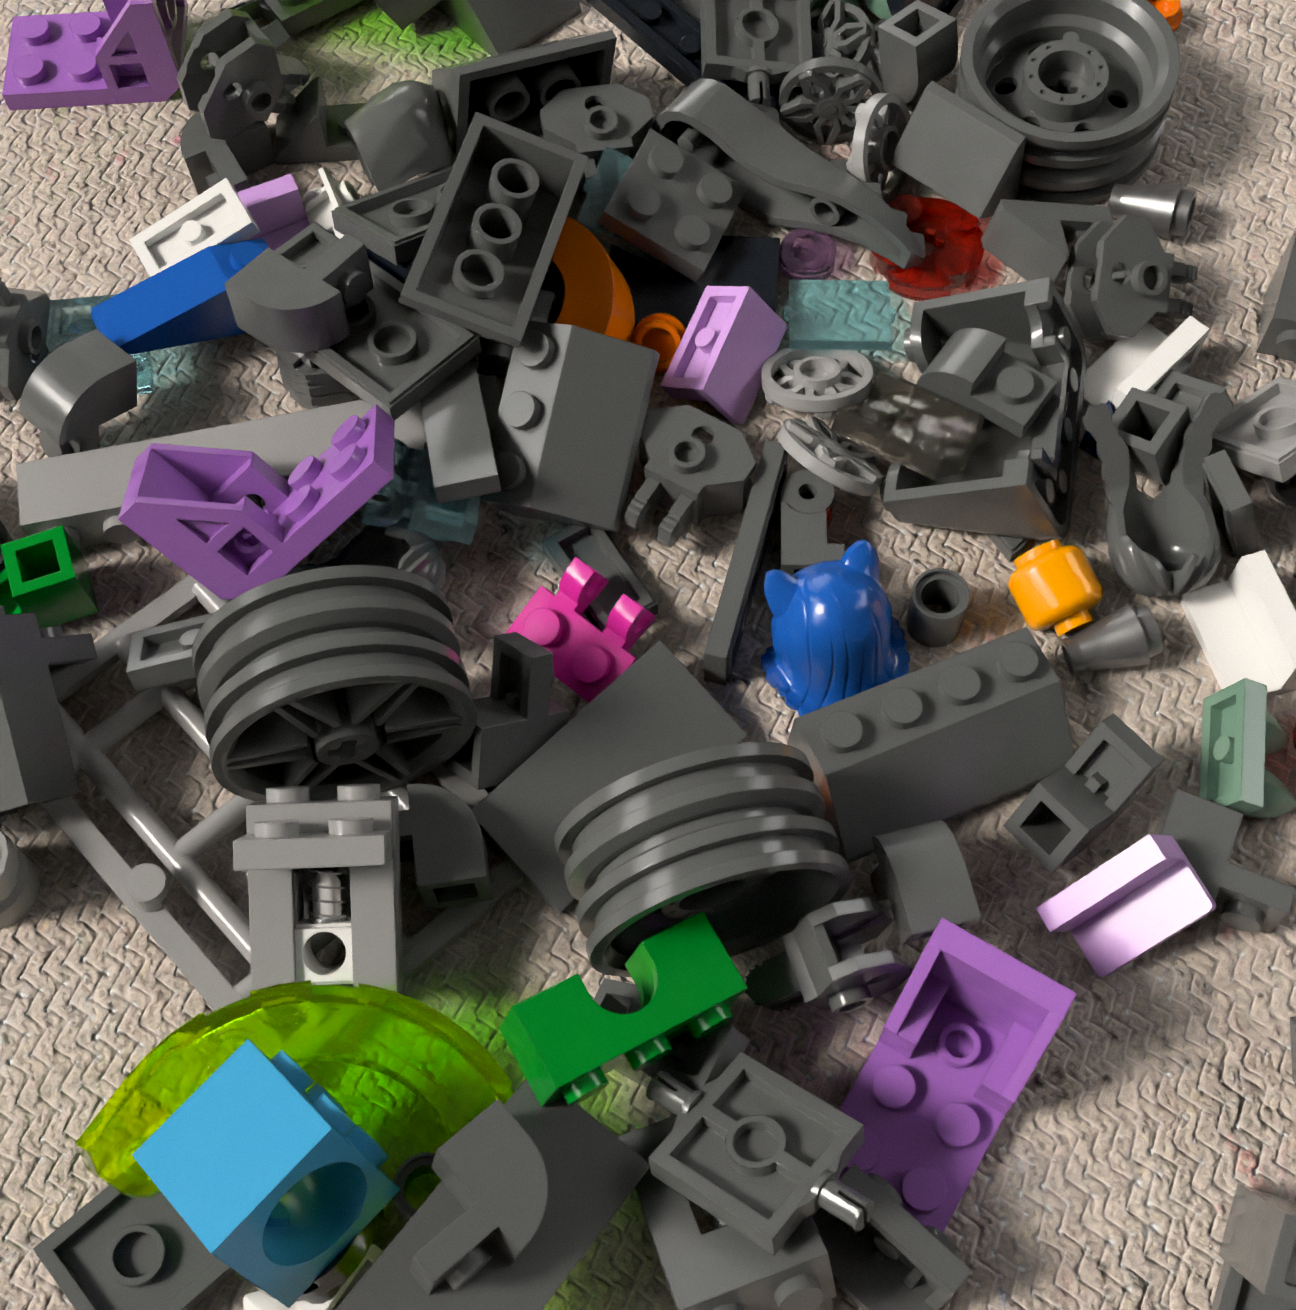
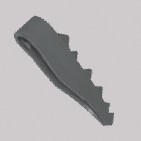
(782, 175)

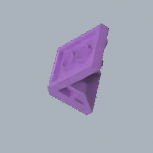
(96, 56)
(198, 512)
(950, 1068)

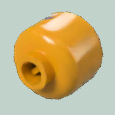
(1055, 588)

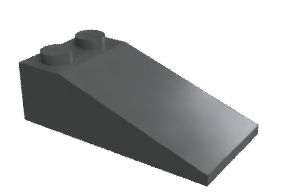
(494, 230)

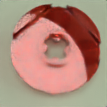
(949, 265)

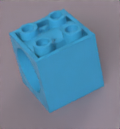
(268, 1171)

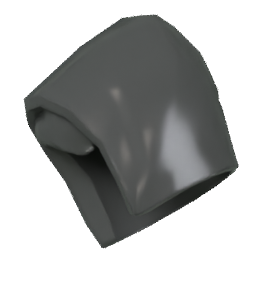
(400, 134)

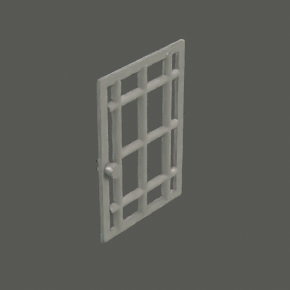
(146, 884)

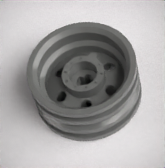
(1078, 83)
(332, 682)
(696, 833)

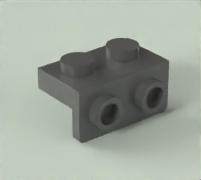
(894, 1257)

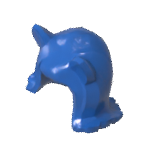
(831, 631)

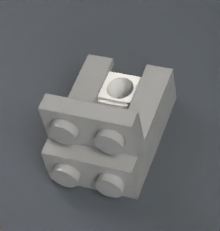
(300, 833)

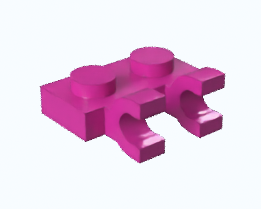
(583, 653)

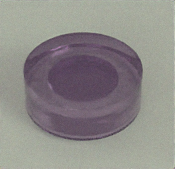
(807, 255)

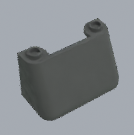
(1010, 481)

